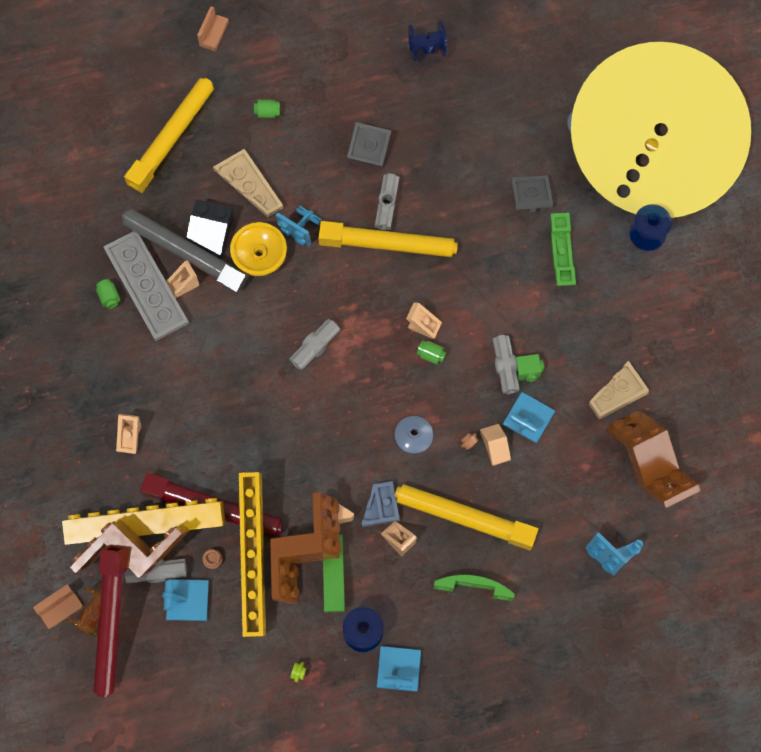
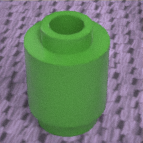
(267, 108)
(107, 294)
(431, 352)

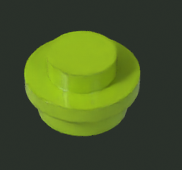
(298, 672)

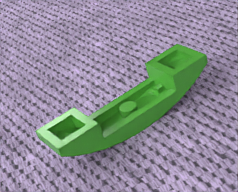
(561, 249)
(499, 590)

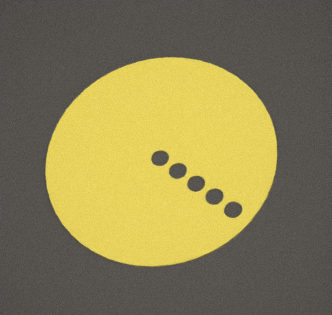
(668, 86)

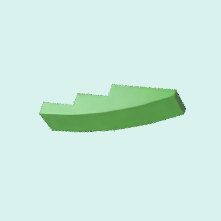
(334, 583)

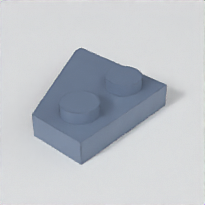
(381, 505)

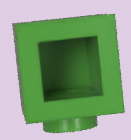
(529, 367)

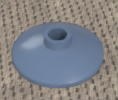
(411, 443)

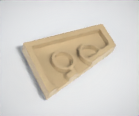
(619, 392)

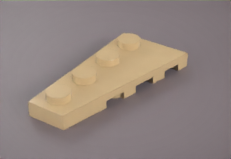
(247, 180)

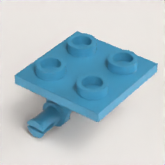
(297, 231)
(529, 417)
(611, 558)
(186, 600)
(398, 668)

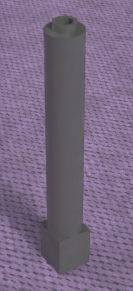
(224, 272)

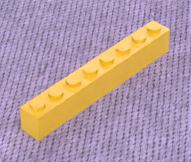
(147, 522)
(252, 554)

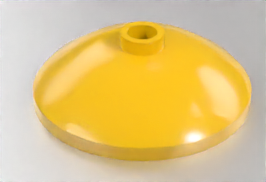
(254, 239)

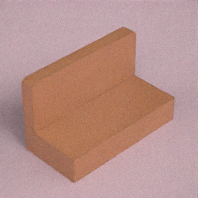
(212, 30)
(58, 606)

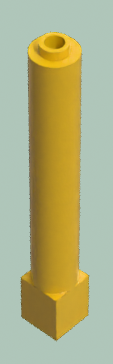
(143, 170)
(336, 234)
(514, 532)

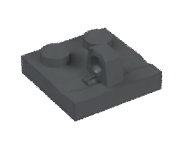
(369, 144)
(531, 193)

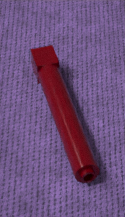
(164, 490)
(112, 567)

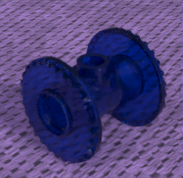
(427, 44)
(650, 227)
(358, 618)

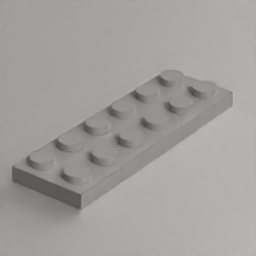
(146, 285)

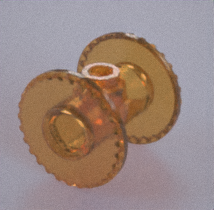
(90, 617)

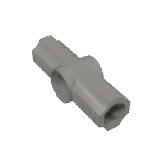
(385, 211)
(314, 344)
(505, 364)
(160, 572)

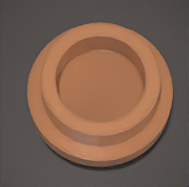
(468, 440)
(212, 559)

